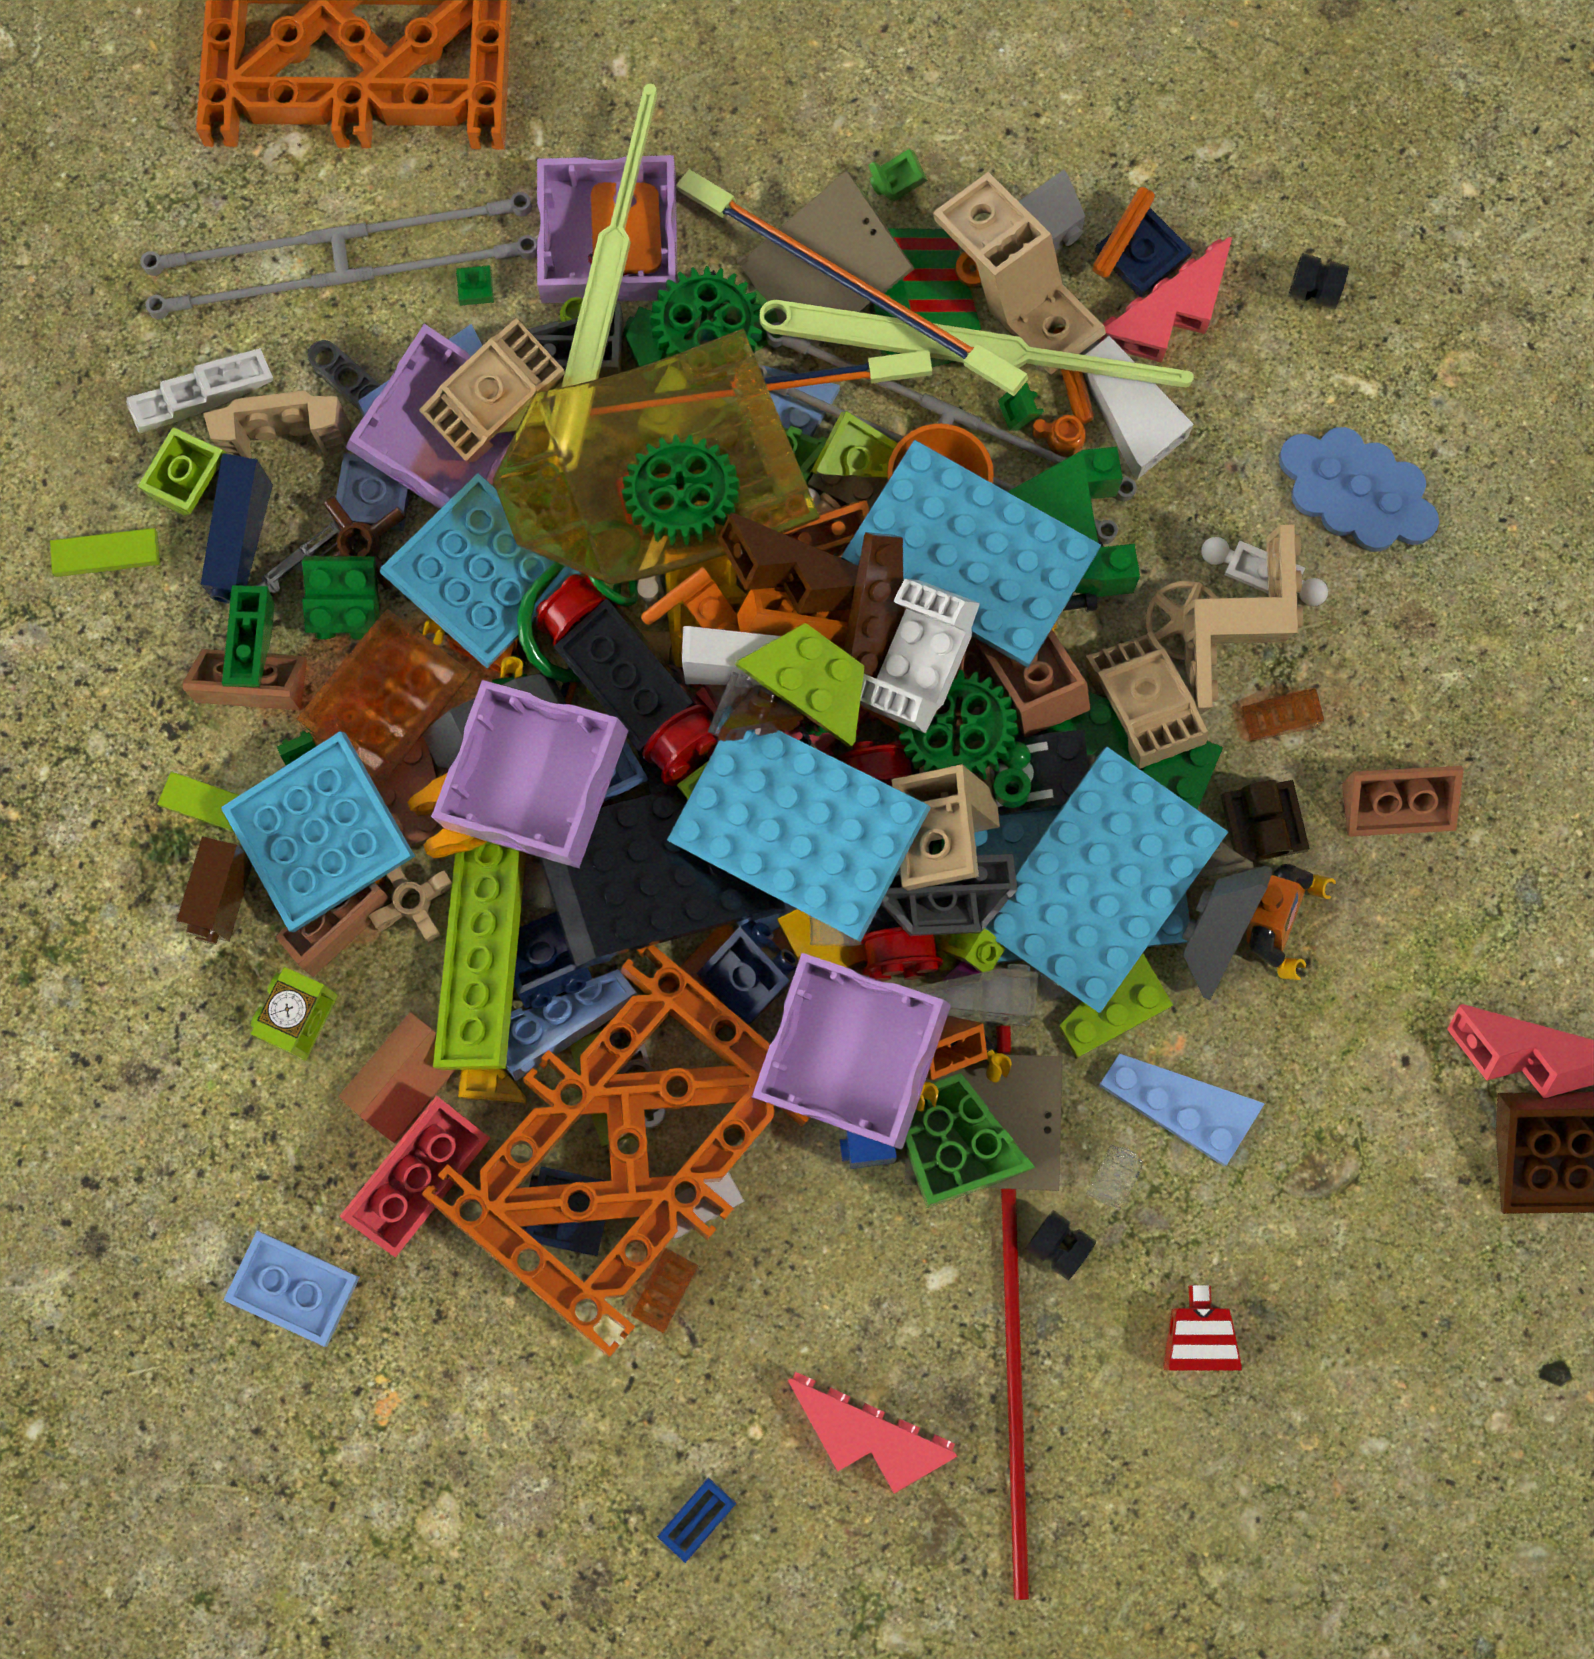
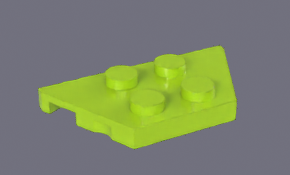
(811, 678)

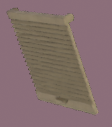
(836, 230)
(1020, 1107)

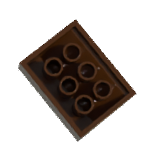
(1545, 1152)

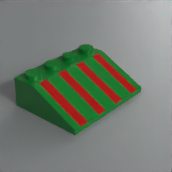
(933, 285)

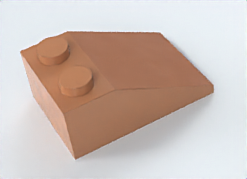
(1044, 692)

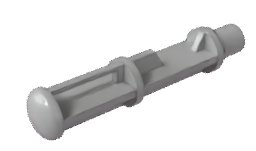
(294, 561)

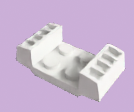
(921, 655)

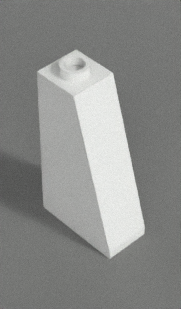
(1136, 413)
(711, 653)

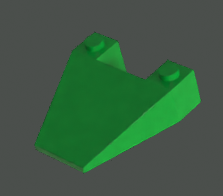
(1067, 494)

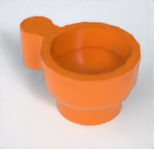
(1063, 436)

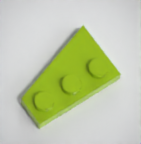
(1133, 1003)

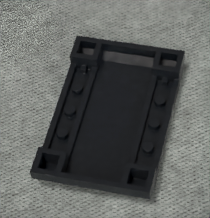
(643, 888)

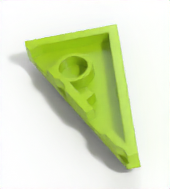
(855, 450)

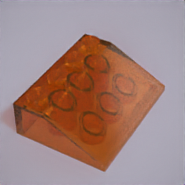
(385, 694)

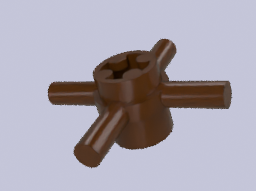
(372, 533)

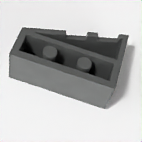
(558, 339)

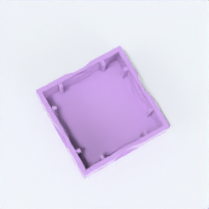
(566, 225)
(404, 442)
(530, 774)
(852, 1050)

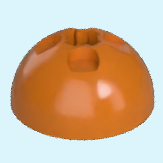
(950, 442)

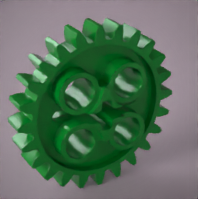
(685, 302)
(678, 462)
(991, 727)

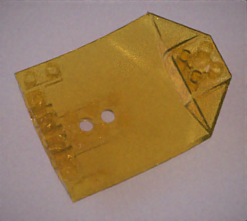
(575, 444)

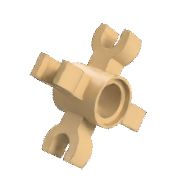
(391, 913)

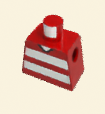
(1201, 1336)

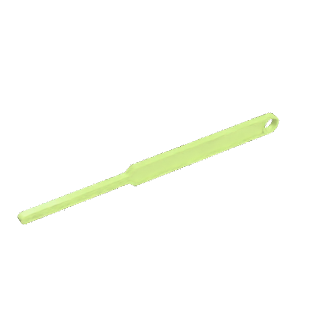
(608, 262)
(896, 336)

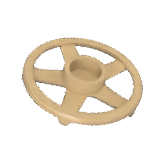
(1176, 612)

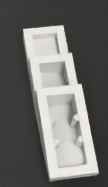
(200, 391)

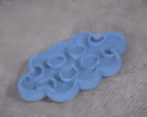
(1358, 489)

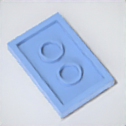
(291, 1288)

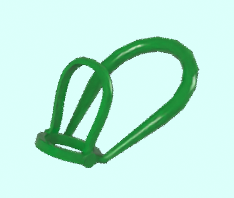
(527, 607)

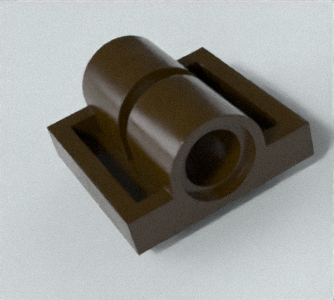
(1265, 820)

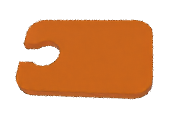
(641, 225)

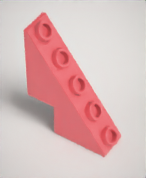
(1178, 302)
(1505, 1045)
(854, 1433)

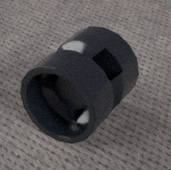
(1318, 281)
(1048, 1238)

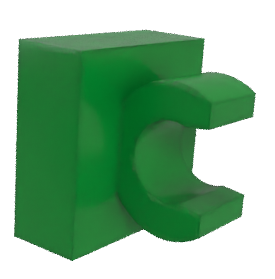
(475, 285)
(1019, 409)
(297, 747)

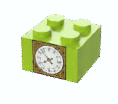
(293, 1013)

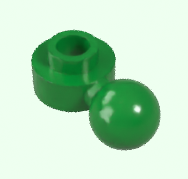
(1014, 777)

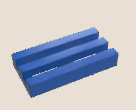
(718, 1495)

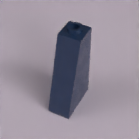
(235, 525)

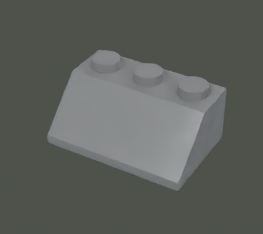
(1057, 209)

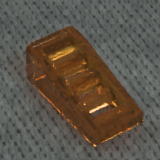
(1279, 703)
(682, 1263)

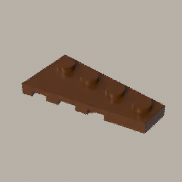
(873, 613)

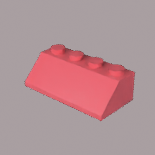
(392, 1201)

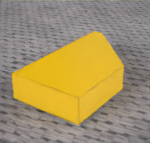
(489, 1086)

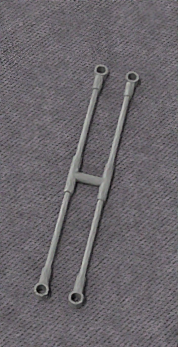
(342, 273)
(948, 412)

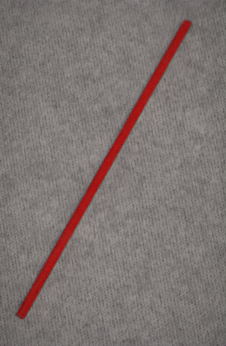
(1014, 1373)

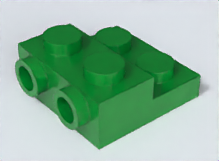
(340, 595)

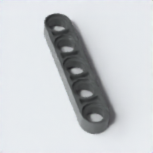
(337, 367)

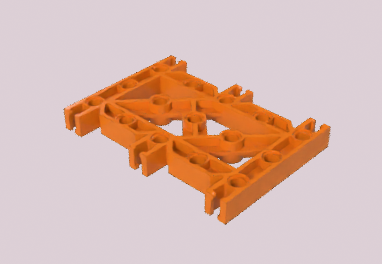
(381, 87)
(630, 1189)

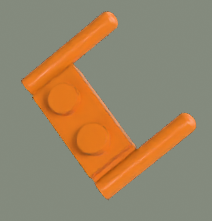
(701, 599)

